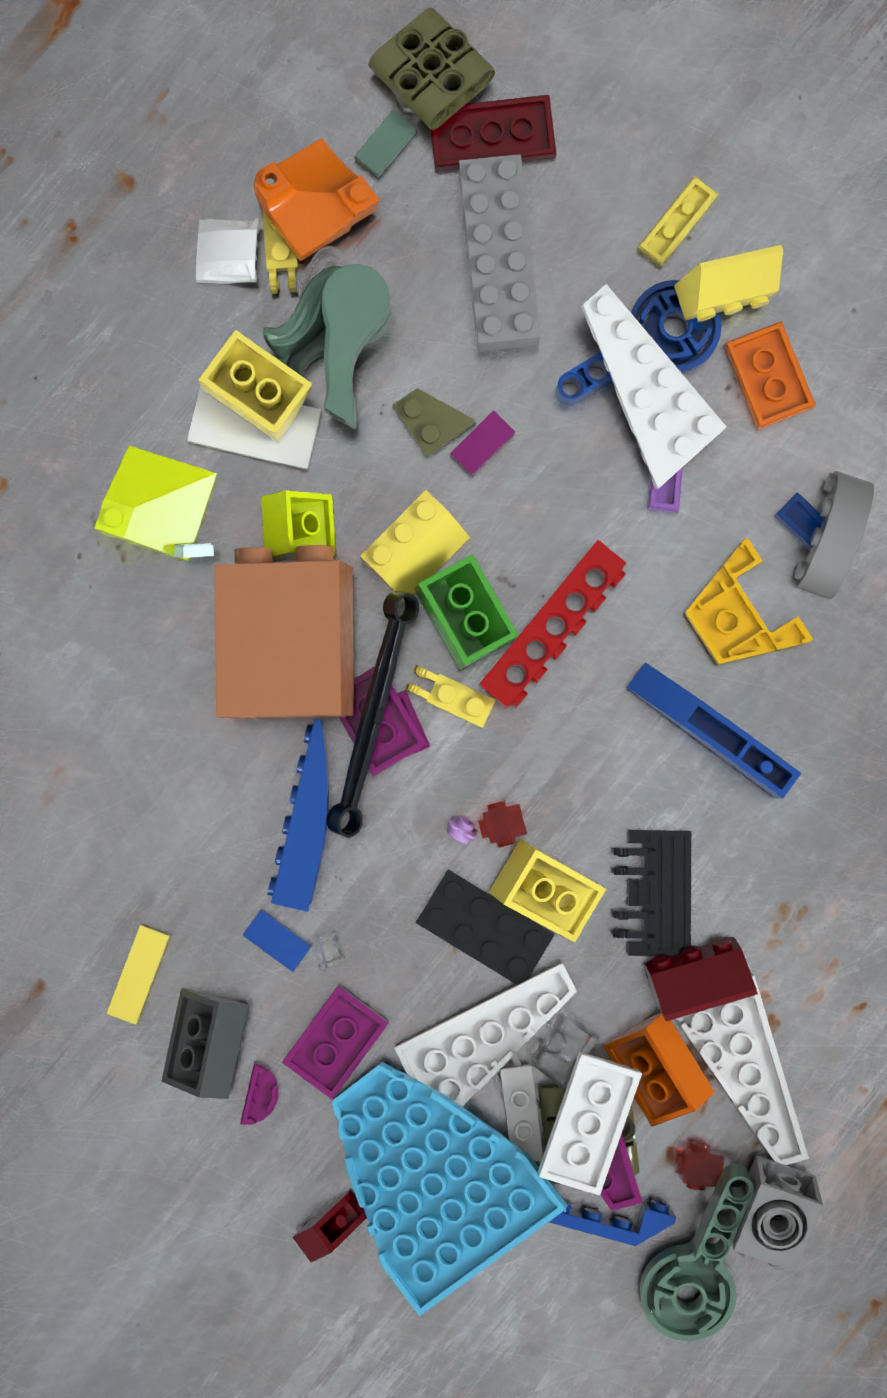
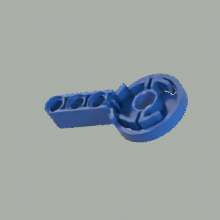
(676, 348)

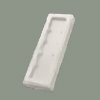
(522, 1109)

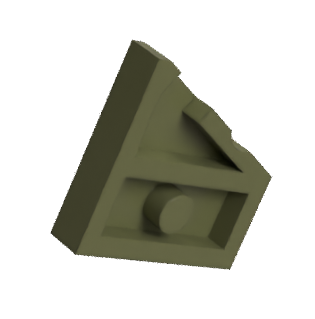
(431, 420)

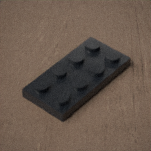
(484, 928)

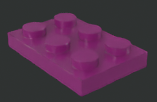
(397, 733)
(335, 1042)

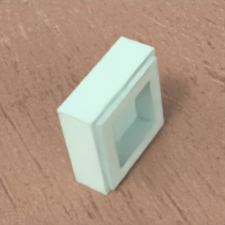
(193, 550)

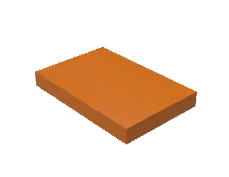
(769, 375)

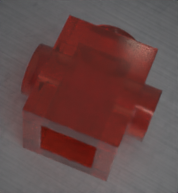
(502, 824)
(699, 1165)

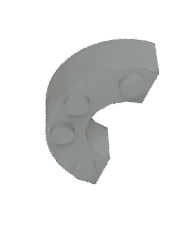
(839, 537)

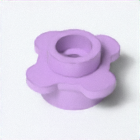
(461, 829)

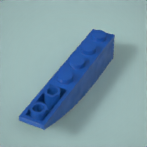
(715, 731)
(306, 827)

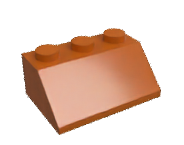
(670, 1075)

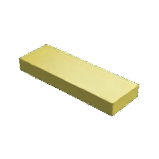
(677, 221)
(138, 974)

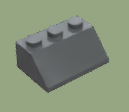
(204, 1044)

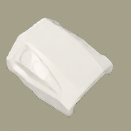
(226, 251)

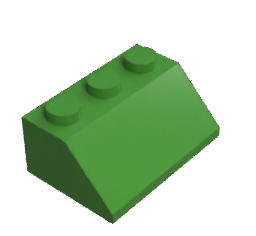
(466, 611)

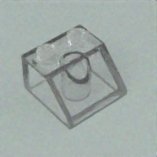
(559, 1048)

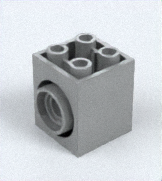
(778, 1215)

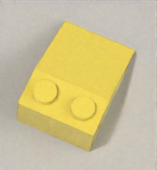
(547, 890)

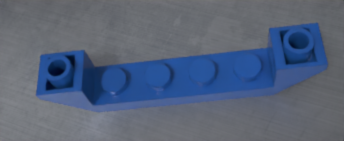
(651, 1220)

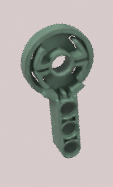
(696, 1265)

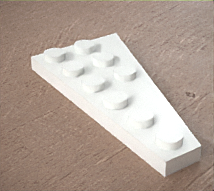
(657, 399)
(477, 1043)
(745, 1061)

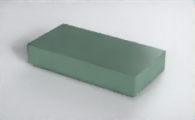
(385, 144)

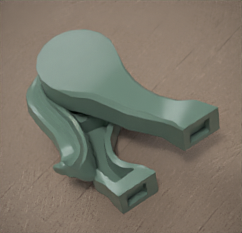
(334, 320)

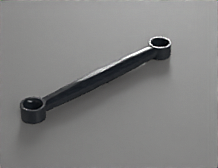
(372, 714)

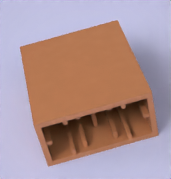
(284, 635)

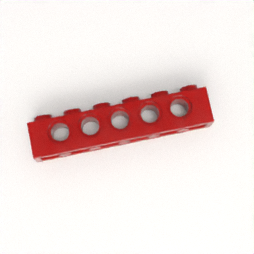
(597, 559)

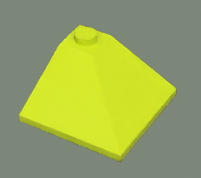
(155, 501)

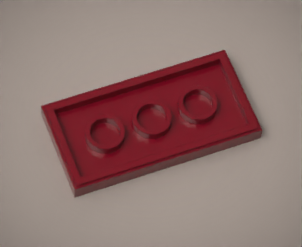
(496, 130)

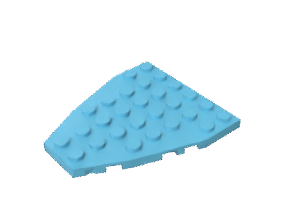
(436, 1184)

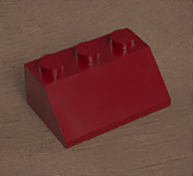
(700, 978)

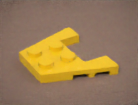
(730, 622)

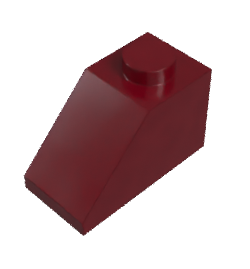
(330, 1227)

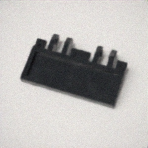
(661, 892)

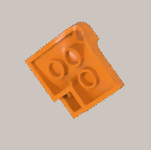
(313, 198)

